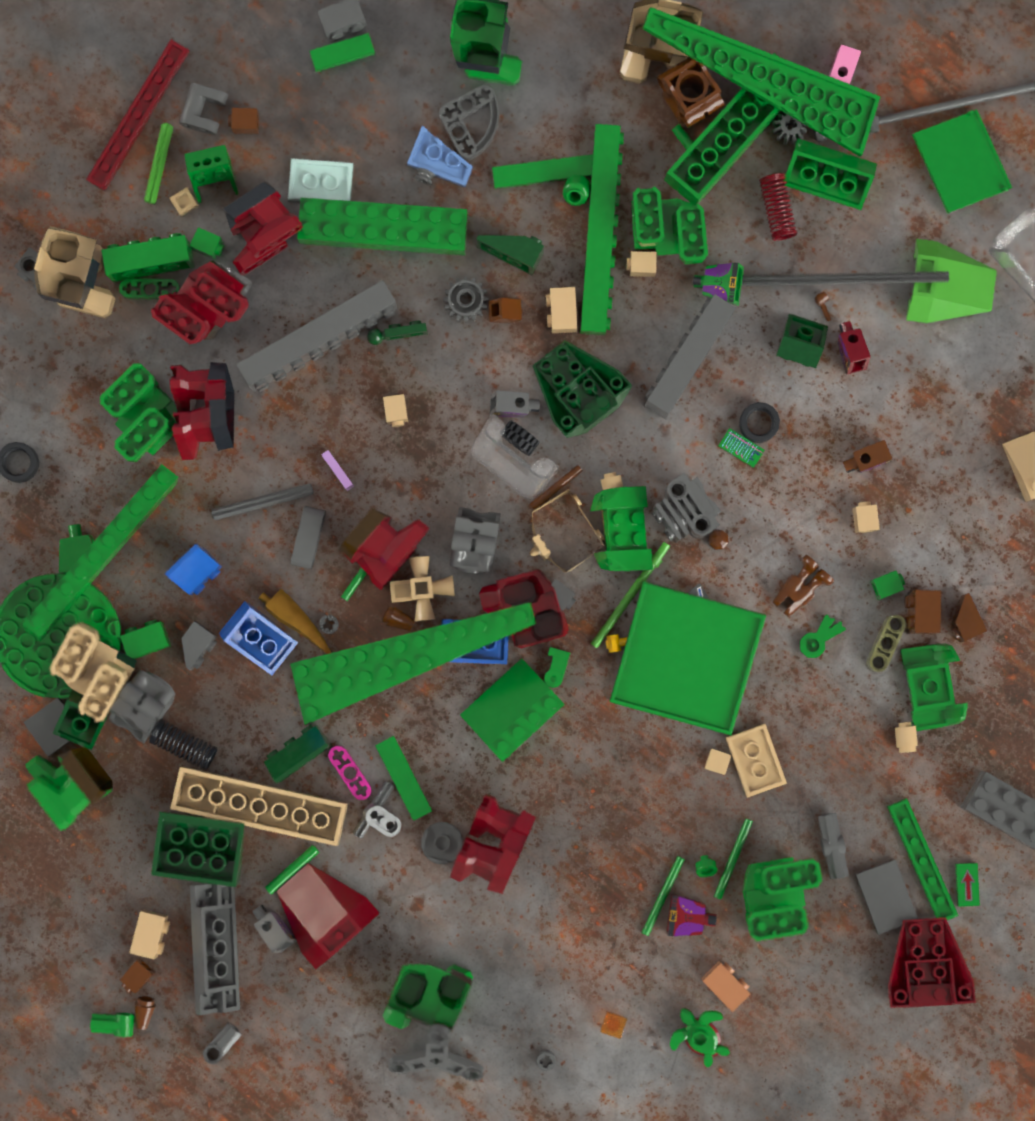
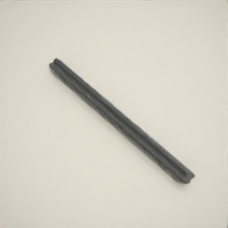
(847, 278)

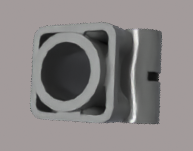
(474, 541)
(142, 704)

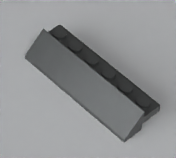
(214, 948)

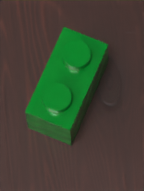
(145, 640)

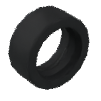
(759, 406)
(34, 462)

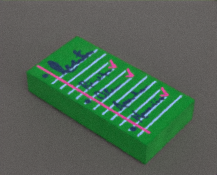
(741, 448)

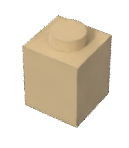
(642, 264)
(395, 410)
(866, 517)

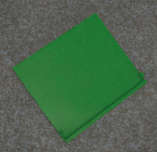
(962, 161)

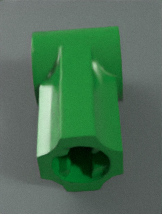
(118, 1024)

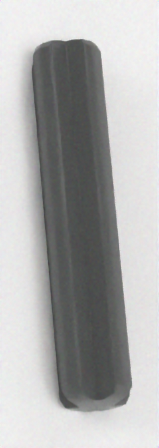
(379, 799)

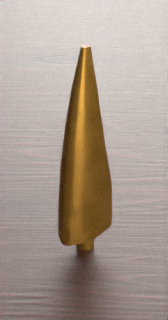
(290, 614)

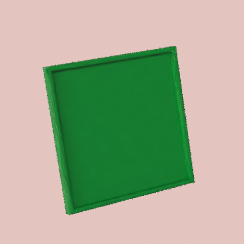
(687, 658)

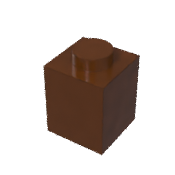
(244, 121)
(505, 310)
(136, 976)

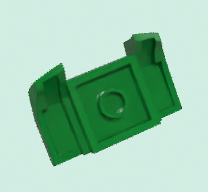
(623, 529)
(932, 686)

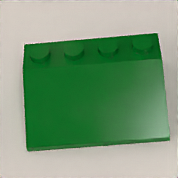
(512, 709)

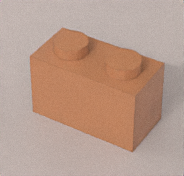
(726, 986)

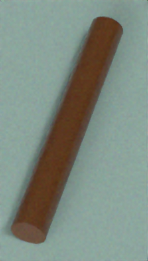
(556, 487)

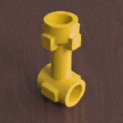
(615, 643)

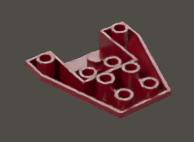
(323, 913)
(929, 967)

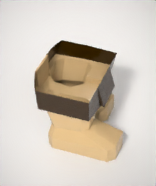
(642, 46)

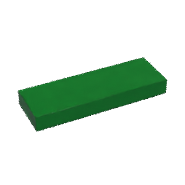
(342, 52)

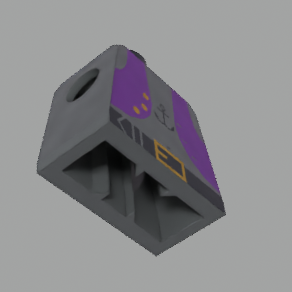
(503, 404)
(279, 936)

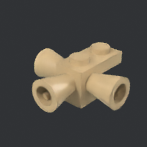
(421, 588)

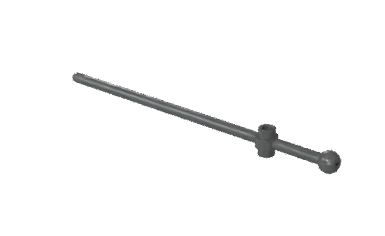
(879, 120)

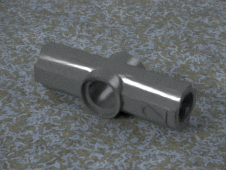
(833, 845)

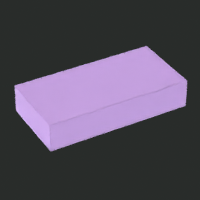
(337, 470)

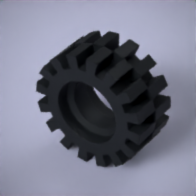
(520, 438)

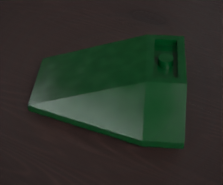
(579, 388)

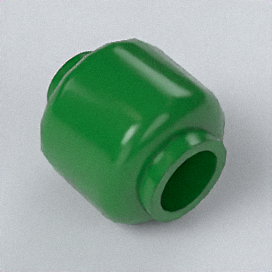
(576, 190)

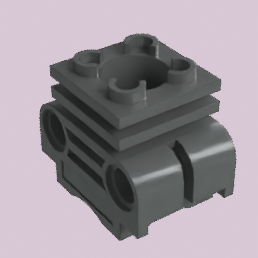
(683, 511)

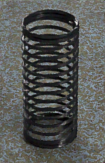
(159, 729)

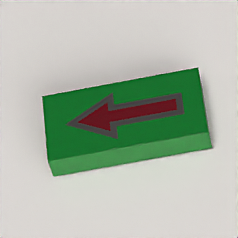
(967, 884)

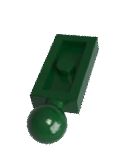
(396, 331)

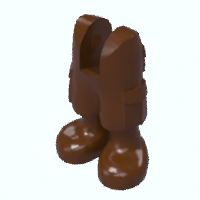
(801, 593)

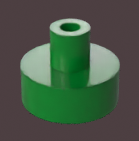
(706, 867)

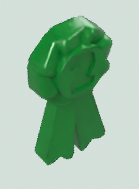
(813, 644)

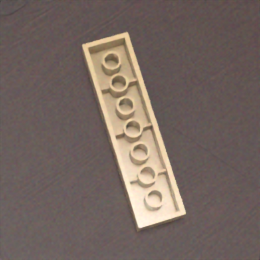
(259, 805)

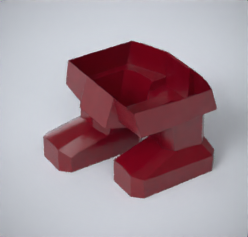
(528, 588)
(488, 861)

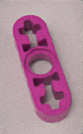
(345, 756)

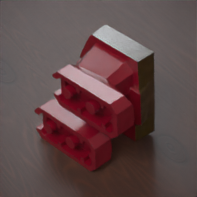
(202, 304)
(380, 547)

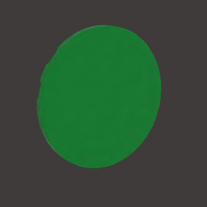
(28, 659)

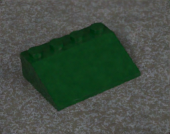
(198, 849)

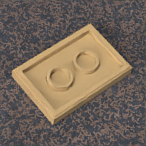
(756, 760)

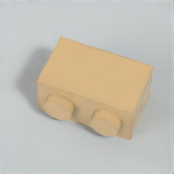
(563, 310)
(149, 934)

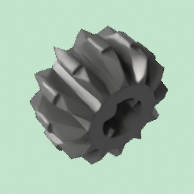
(781, 128)

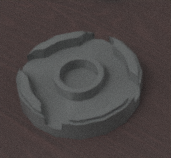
(441, 842)

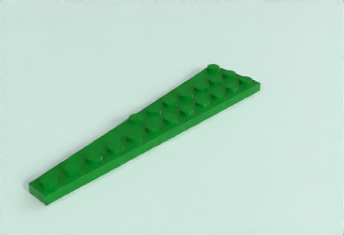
(814, 99)
(356, 673)

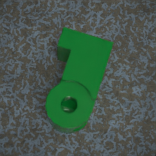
(555, 675)

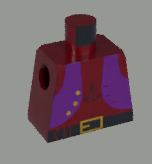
(853, 349)
(688, 917)

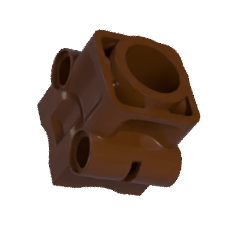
(695, 76)

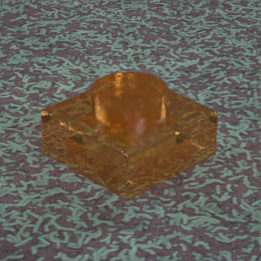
(613, 1024)

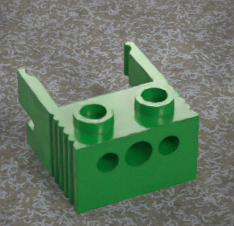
(209, 167)

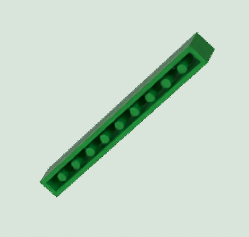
(600, 229)
(100, 553)

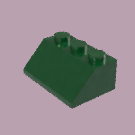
(296, 753)

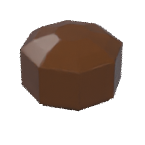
(718, 540)

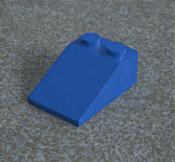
(194, 570)
(257, 638)
(490, 654)

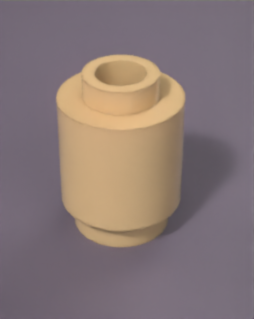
(611, 480)
(906, 737)

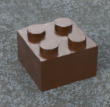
(923, 612)

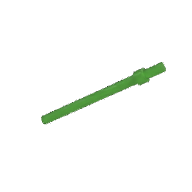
(656, 561)

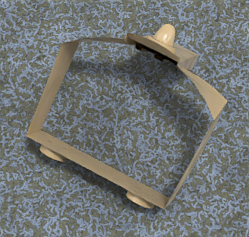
(540, 547)

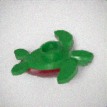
(700, 1035)

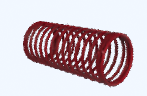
(778, 178)

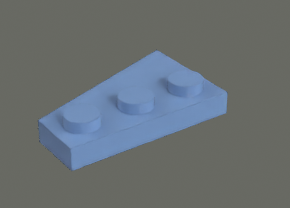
(436, 157)

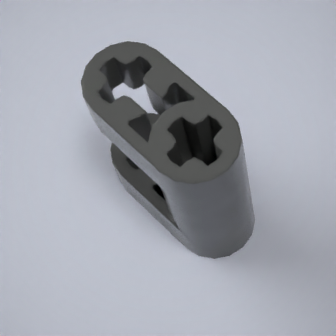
(194, 105)

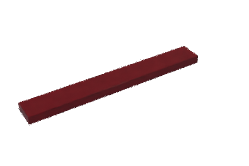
(137, 115)

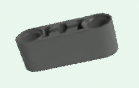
(308, 537)

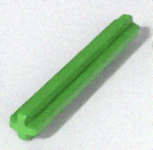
(158, 163)

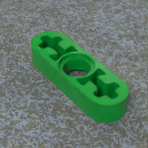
(134, 294)

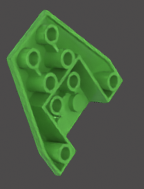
(966, 293)

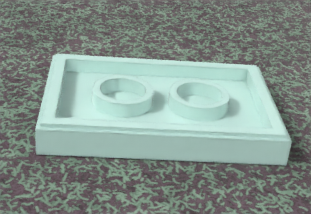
(320, 180)

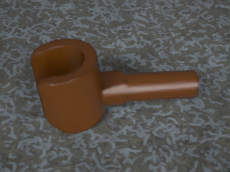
(820, 300)

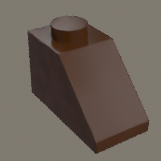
(967, 620)

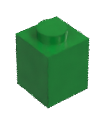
(207, 244)
(887, 584)

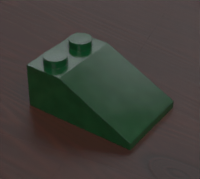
(515, 250)

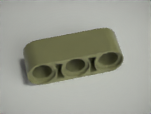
(894, 637)

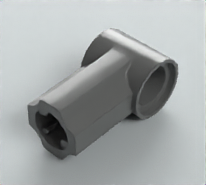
(222, 1042)

